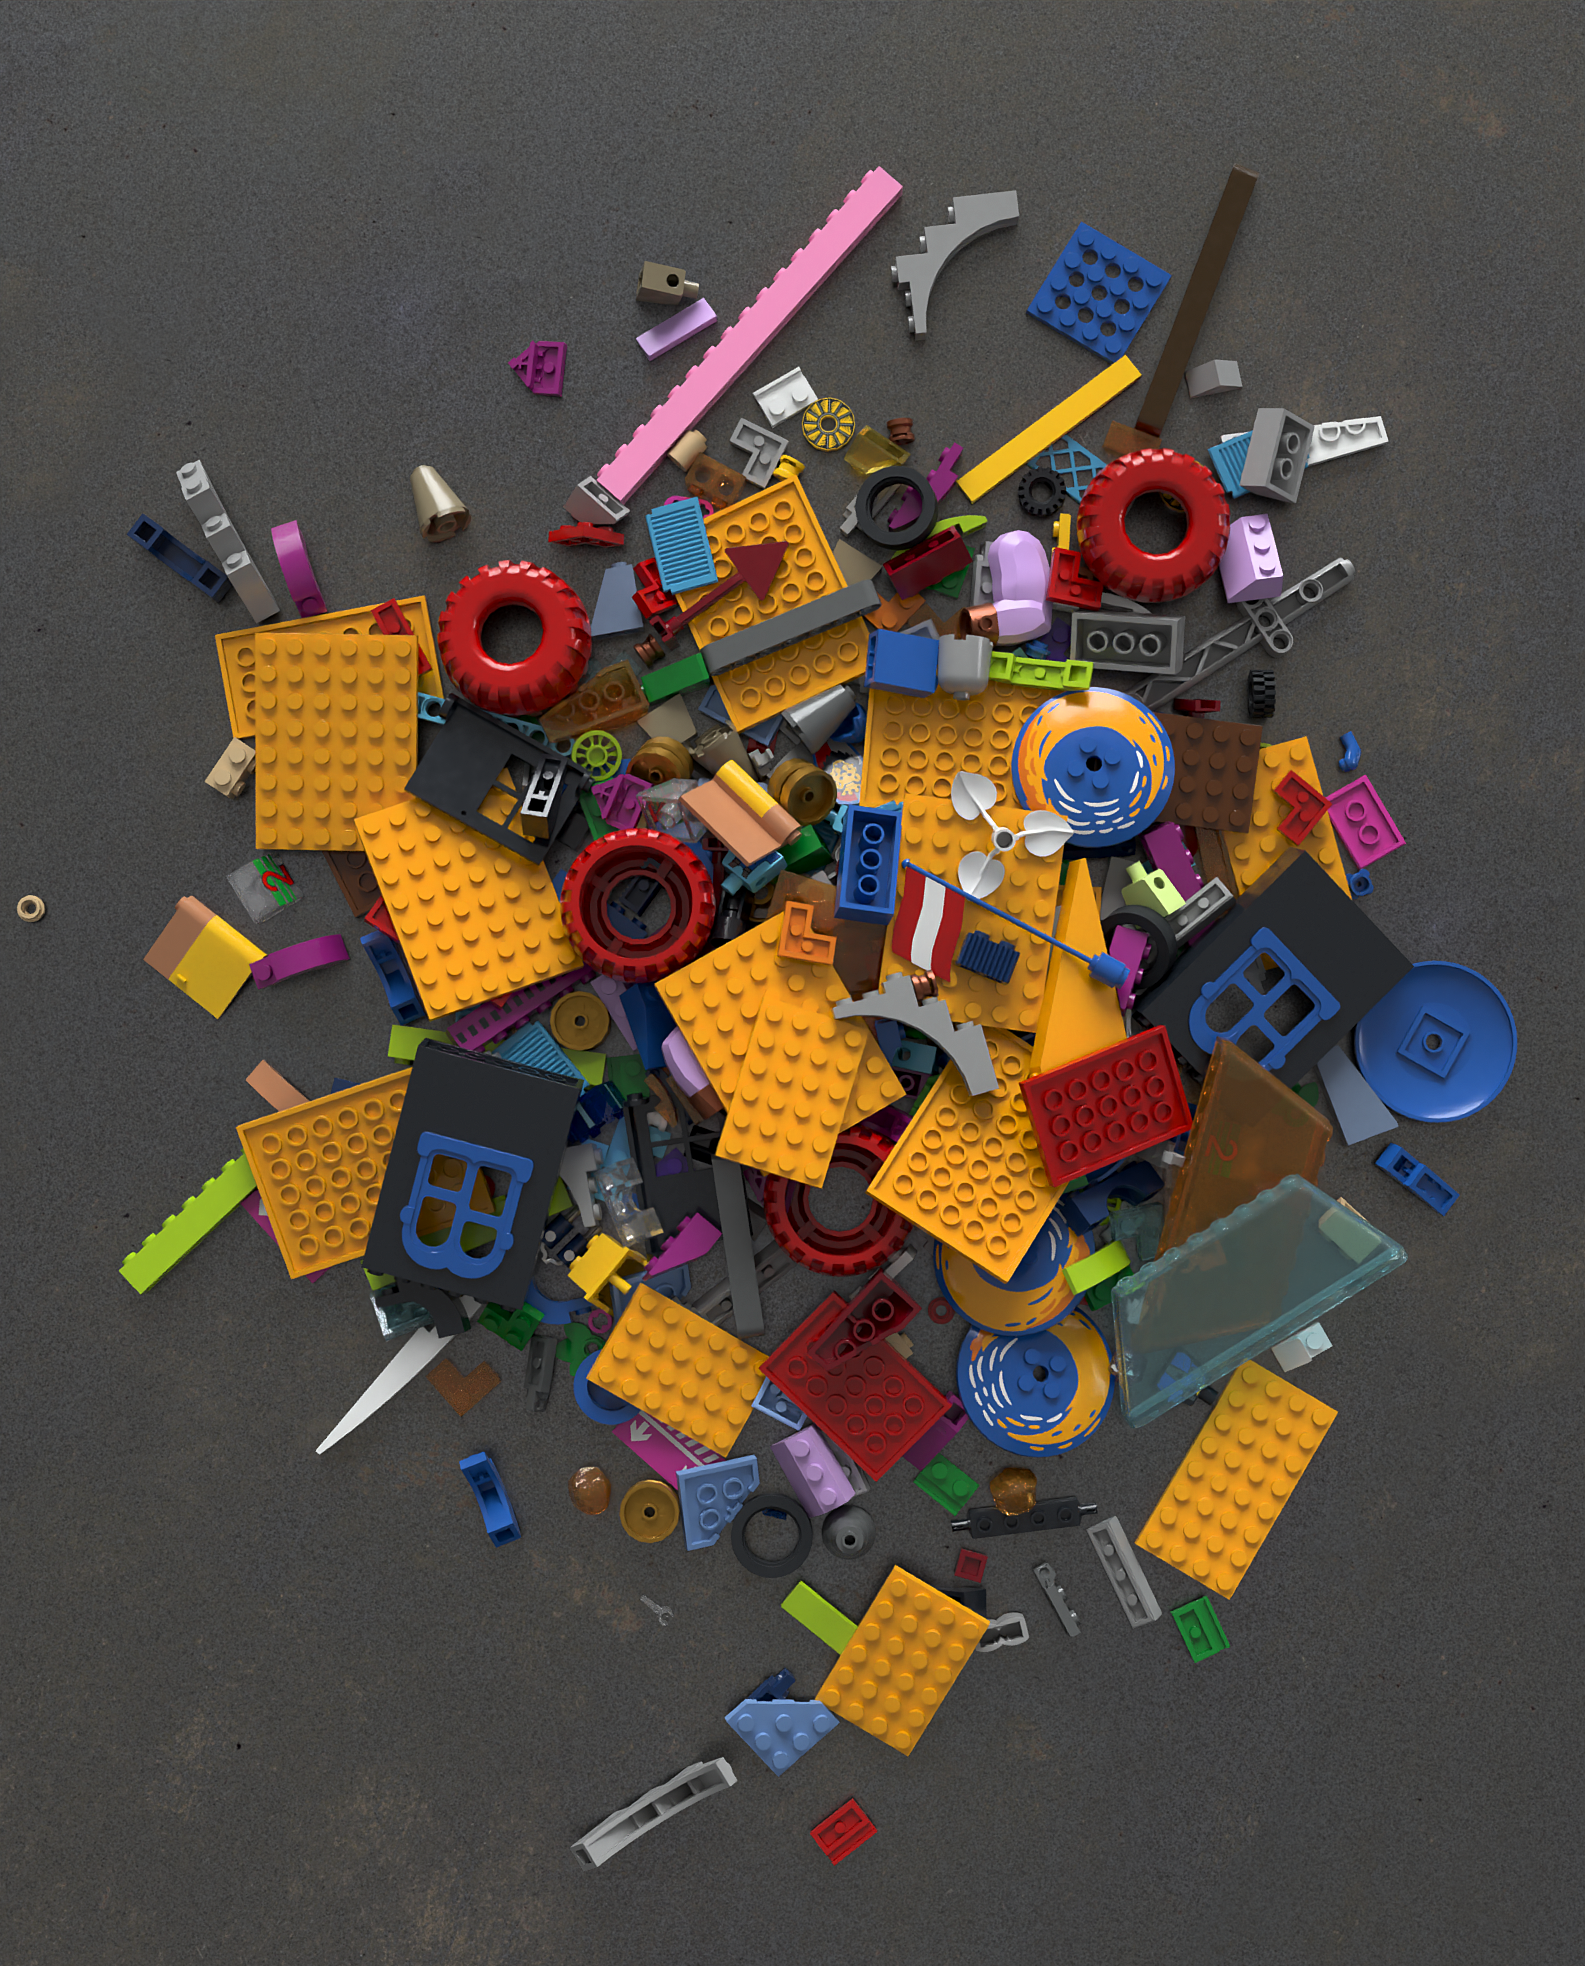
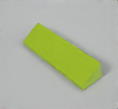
(819, 1617)

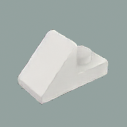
(1301, 1347)

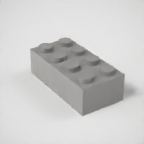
(1128, 640)

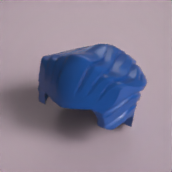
(853, 727)

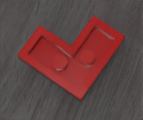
(586, 534)
(1067, 587)
(652, 598)
(1307, 807)

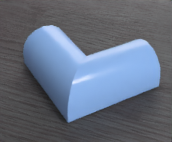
(777, 1405)

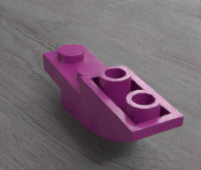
(941, 482)

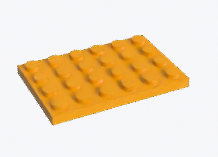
(792, 1092)
(680, 1370)
(902, 1660)

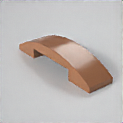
(274, 1087)

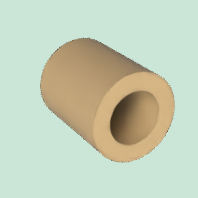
(687, 449)

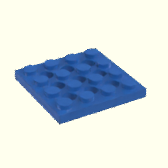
(1108, 254)

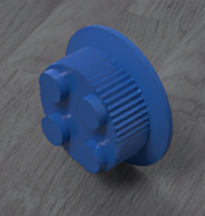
(597, 1401)

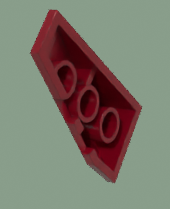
(871, 1316)

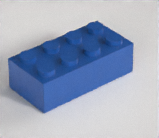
(868, 865)

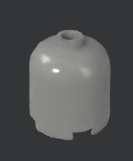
(964, 665)

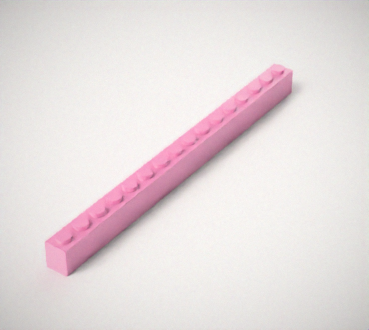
(751, 334)

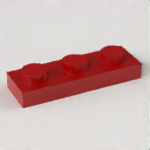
(394, 623)

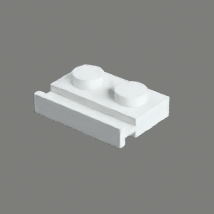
(785, 397)

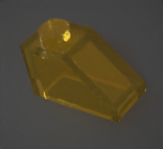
(874, 451)

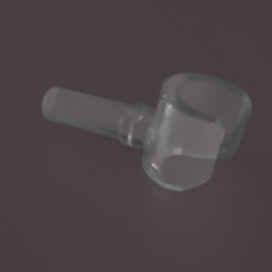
(657, 1609)

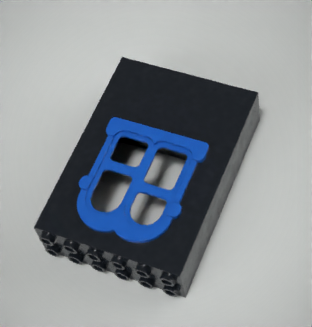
(1316, 940)
(490, 1117)

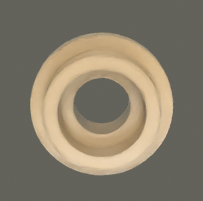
(22, 908)

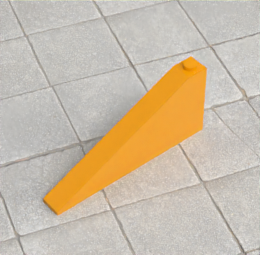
(1076, 1009)

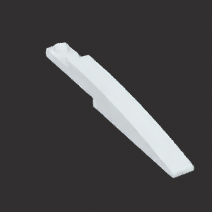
(400, 1371)

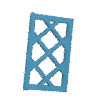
(1073, 446)

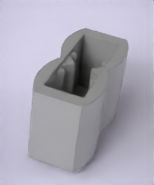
(1007, 1630)

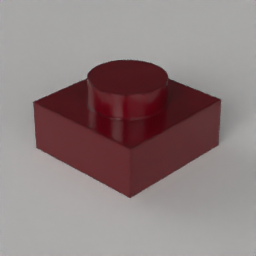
(970, 1565)

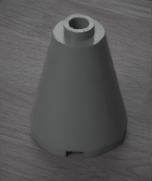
(819, 716)
(848, 1521)

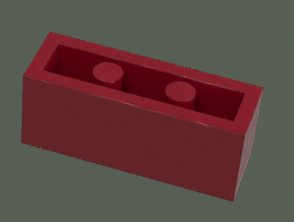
(928, 563)

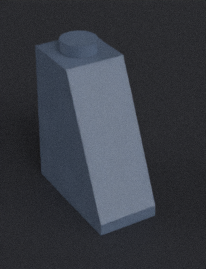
(615, 609)

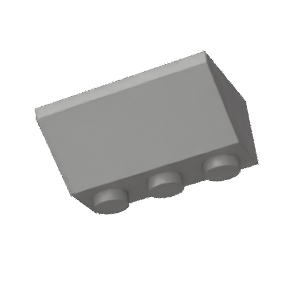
(1277, 454)

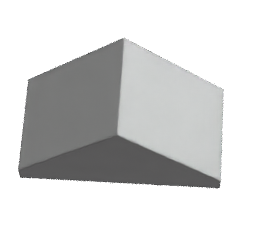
(1213, 378)

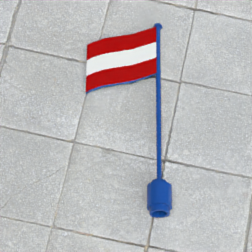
(932, 922)

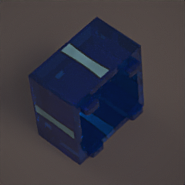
(595, 1110)

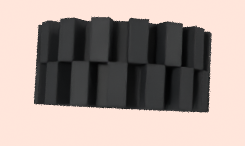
(1042, 475)
(1261, 693)

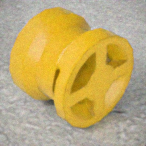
(788, 468)

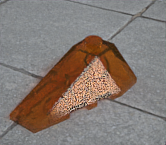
(601, 704)

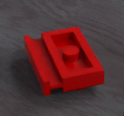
(843, 1831)

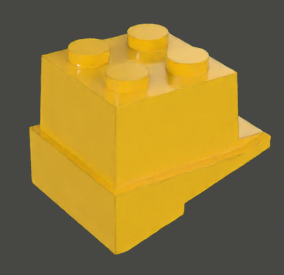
(605, 1263)

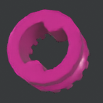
(605, 1328)

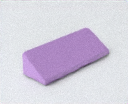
(676, 329)

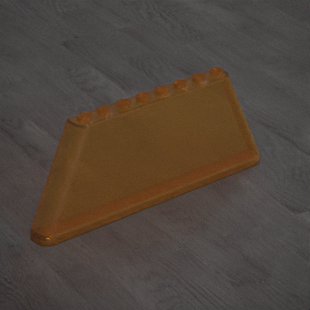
(1240, 1143)

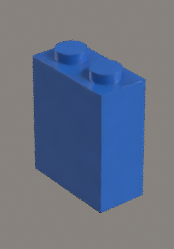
(902, 663)

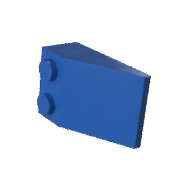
(648, 1022)

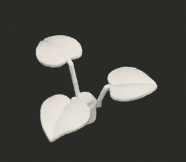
(980, 873)

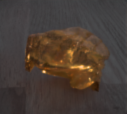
(589, 1490)
(1014, 1490)

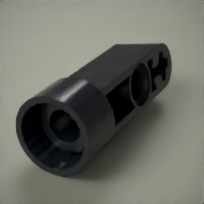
(728, 922)

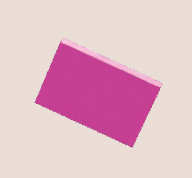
(1363, 823)

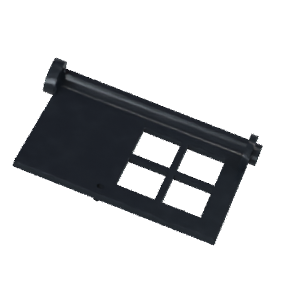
(466, 764)
(673, 1194)

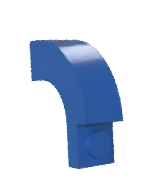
(394, 977)
(556, 1311)
(492, 1498)

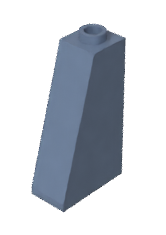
(1351, 1100)

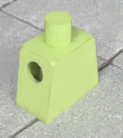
(1151, 890)

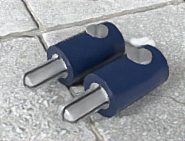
(557, 1230)

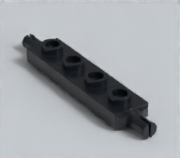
(1043, 1516)

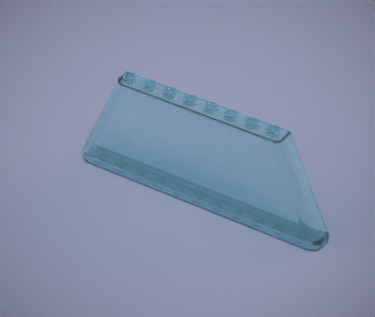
(1239, 1292)

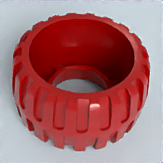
(1124, 566)
(541, 678)
(607, 864)
(833, 1251)

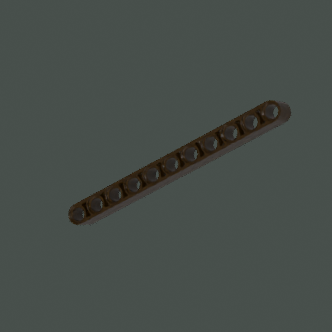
(1196, 300)

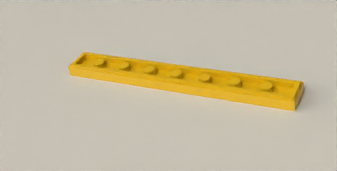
(1048, 429)

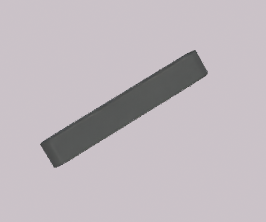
(790, 627)
(738, 1248)

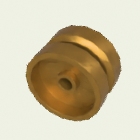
(661, 761)
(803, 791)
(564, 1020)
(650, 1494)

